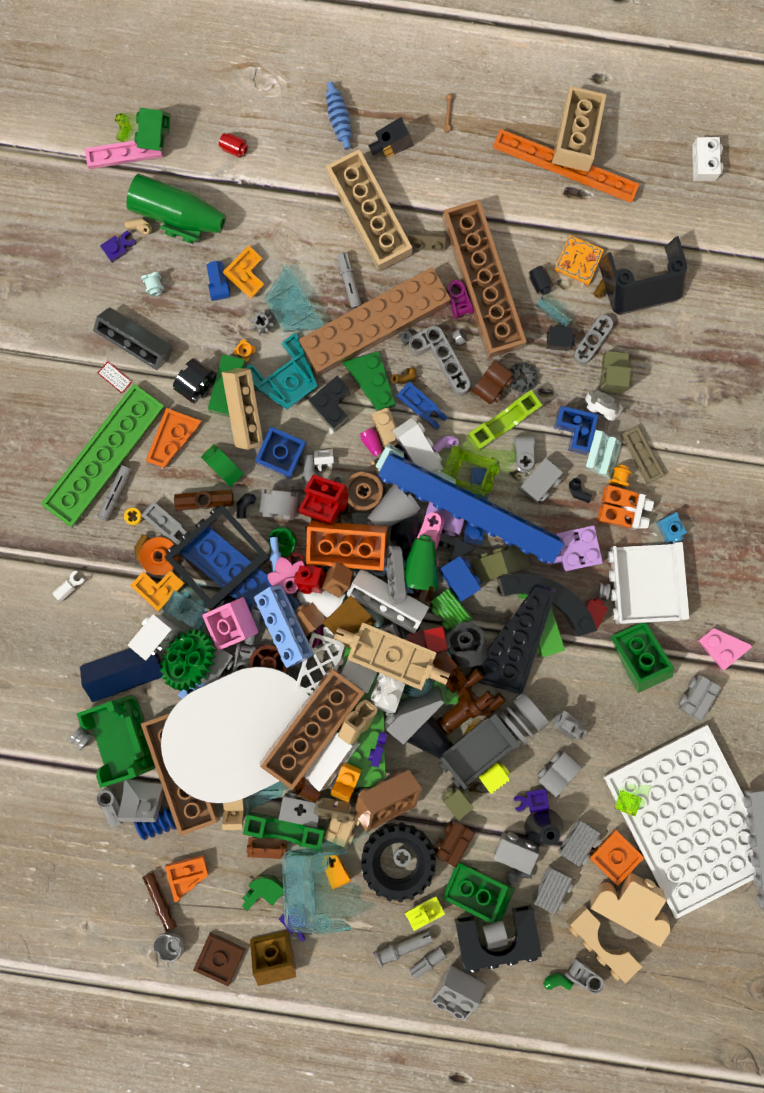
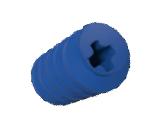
(164, 822)

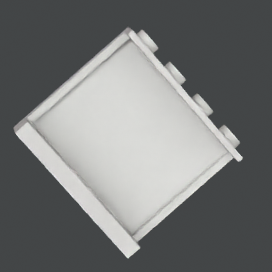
(648, 583)

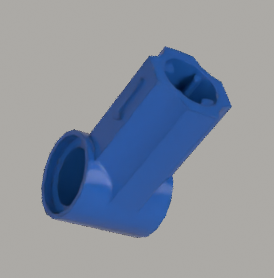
(218, 285)

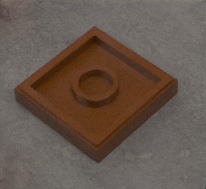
(219, 959)

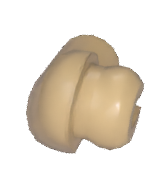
(139, 224)

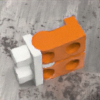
(630, 508)

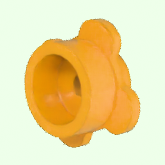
(244, 345)

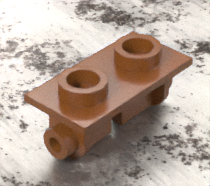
(266, 848)

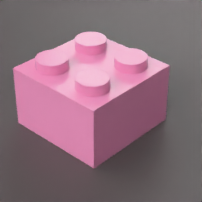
(230, 623)

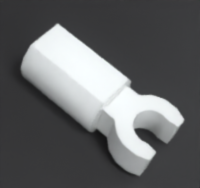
(67, 587)

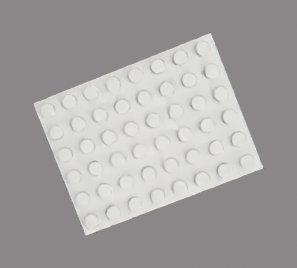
(688, 820)

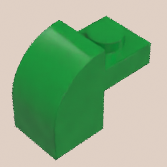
(222, 465)
(265, 886)

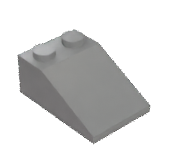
(412, 714)

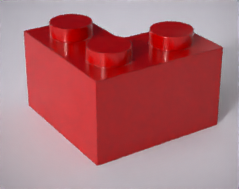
(430, 639)

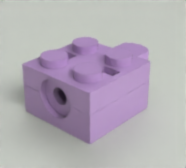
(578, 549)

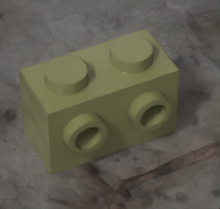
(457, 801)

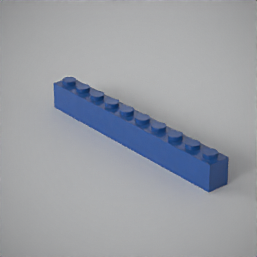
(471, 507)

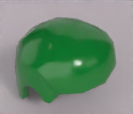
(286, 540)

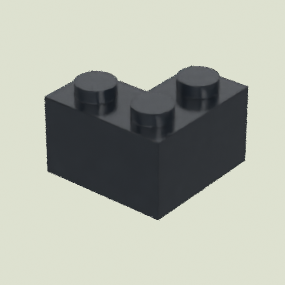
(326, 403)

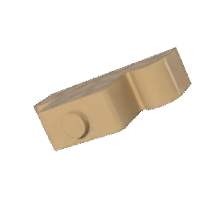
(634, 907)

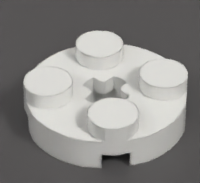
(604, 404)

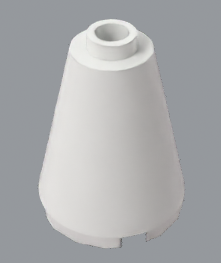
(325, 602)

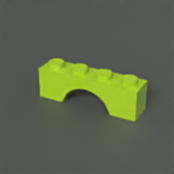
(504, 421)

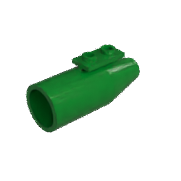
(178, 209)

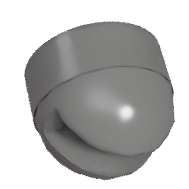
(460, 337)

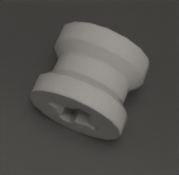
(80, 738)

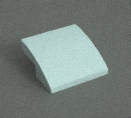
(603, 454)

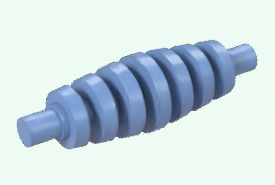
(338, 115)

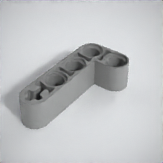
(443, 362)

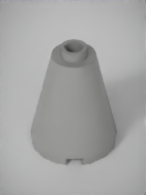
(393, 508)

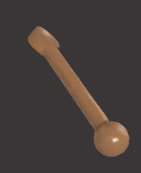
(447, 128)

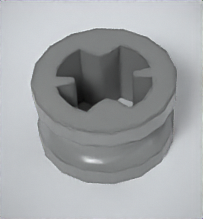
(603, 591)
(406, 853)

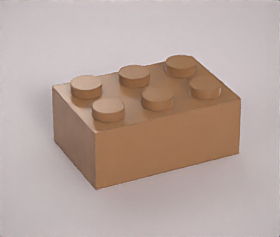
(387, 800)

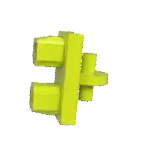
(424, 913)

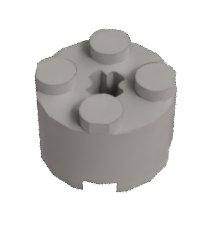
(279, 503)

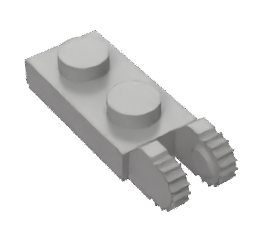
(163, 522)

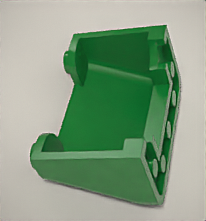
(119, 739)

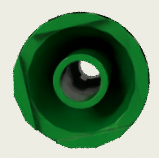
(421, 564)

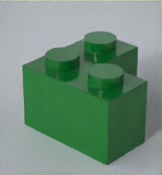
(151, 129)

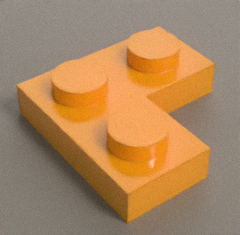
(240, 272)
(157, 594)

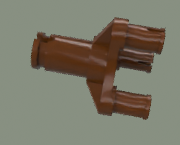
(469, 704)

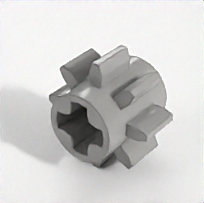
(258, 317)

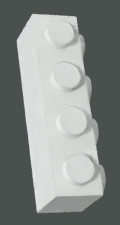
(372, 589)

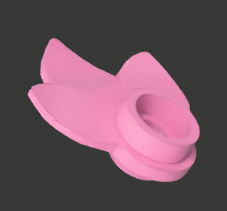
(284, 573)

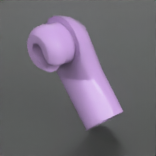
(445, 442)

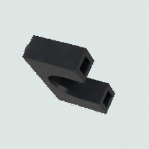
(524, 947)

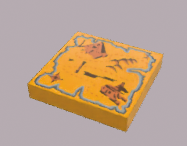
(579, 260)

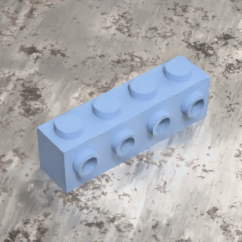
(283, 626)

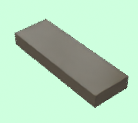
(642, 455)

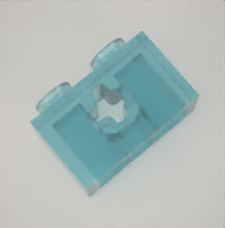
(178, 605)

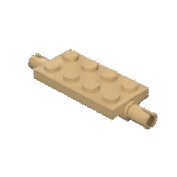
(391, 656)

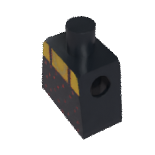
(392, 139)

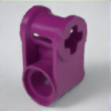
(460, 303)

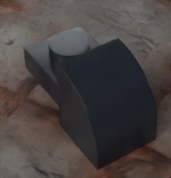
(405, 534)

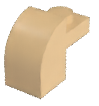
(233, 815)

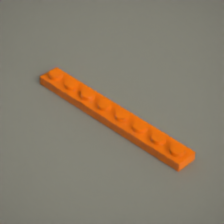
(542, 157)

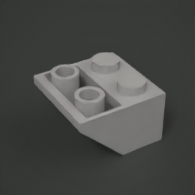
(458, 993)

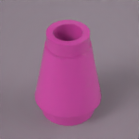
(371, 441)

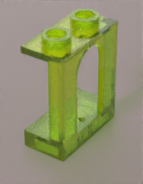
(453, 465)

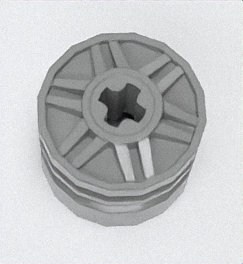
(523, 719)

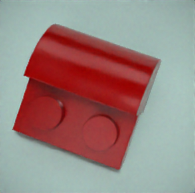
(324, 499)

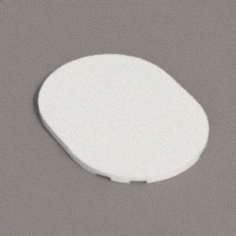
(225, 730)

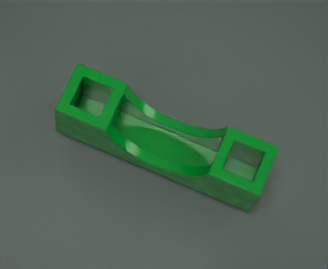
(269, 826)

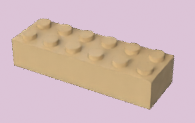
(369, 210)

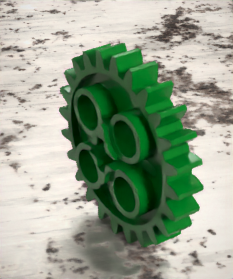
(188, 660)

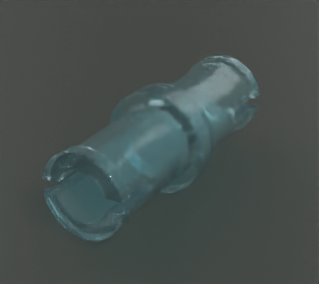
(553, 312)

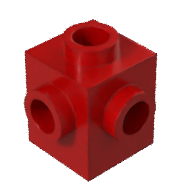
(310, 579)

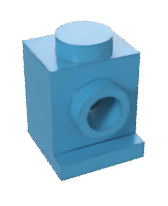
(665, 528)

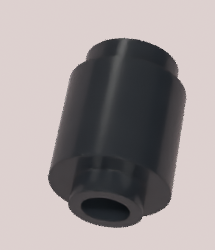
(541, 280)

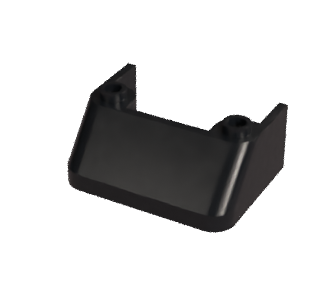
(631, 295)

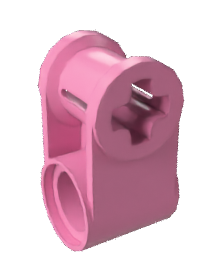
(433, 530)

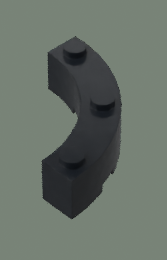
(564, 599)

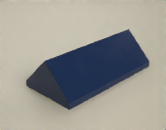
(118, 673)

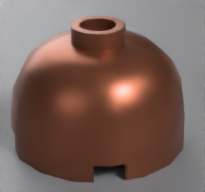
(268, 657)

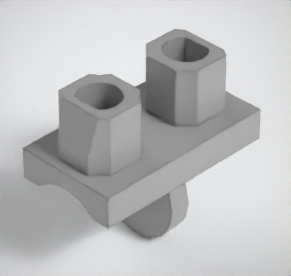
(569, 726)

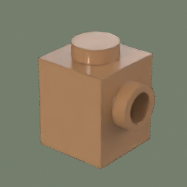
(337, 579)
(309, 618)

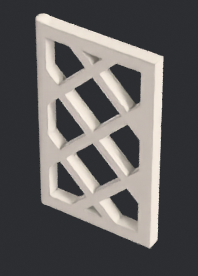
(336, 660)

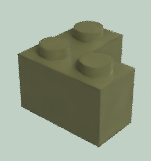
(615, 373)
(501, 563)

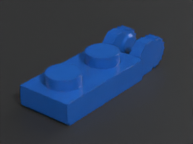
(420, 404)

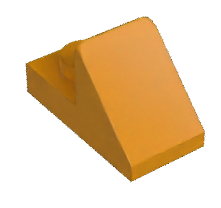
(346, 782)

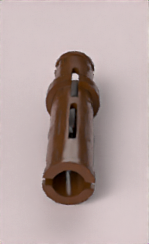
(159, 901)

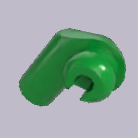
(556, 980)

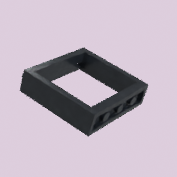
(189, 537)

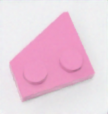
(723, 647)

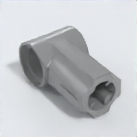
(109, 808)

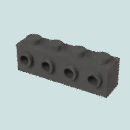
(132, 338)

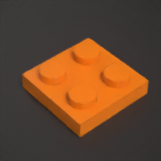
(616, 857)

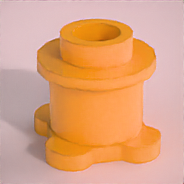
(620, 476)

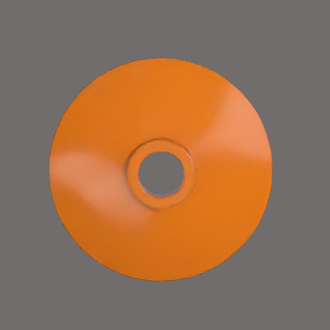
(147, 556)

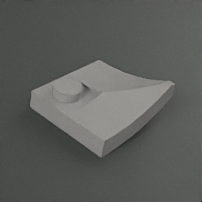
(140, 801)

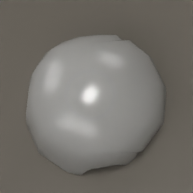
(168, 946)

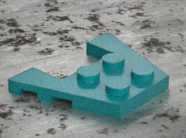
(289, 382)

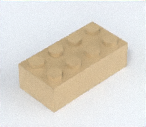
(579, 128)

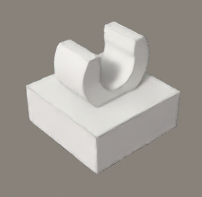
(324, 457)

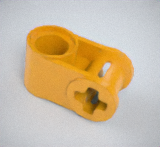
(337, 873)

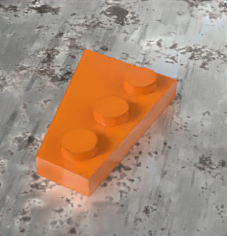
(171, 436)

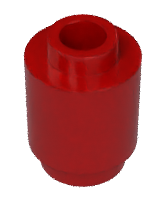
(233, 145)

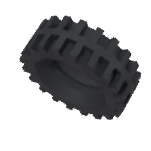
(398, 888)

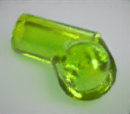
(124, 126)

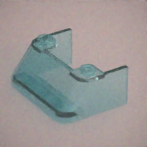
(299, 890)

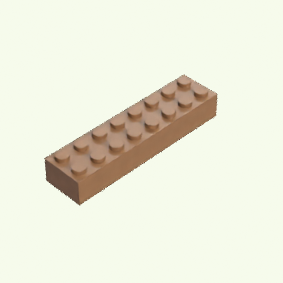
(483, 278)
(375, 321)

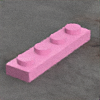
(118, 154)

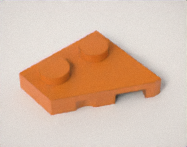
(185, 874)

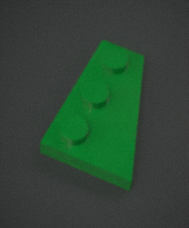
(372, 379)

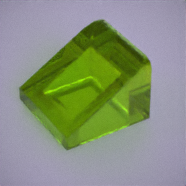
(628, 803)

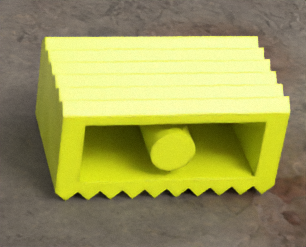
(495, 777)

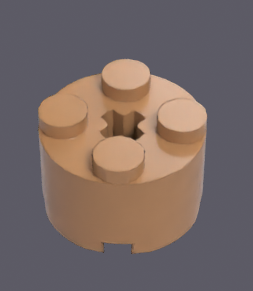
(366, 481)

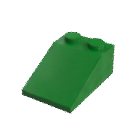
(642, 657)
(478, 893)

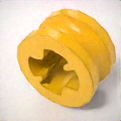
(127, 518)

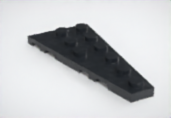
(514, 648)

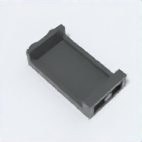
(477, 750)

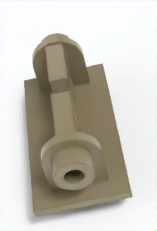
(433, 242)
(341, 813)

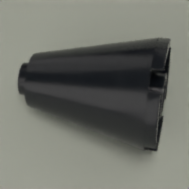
(431, 738)
(544, 828)

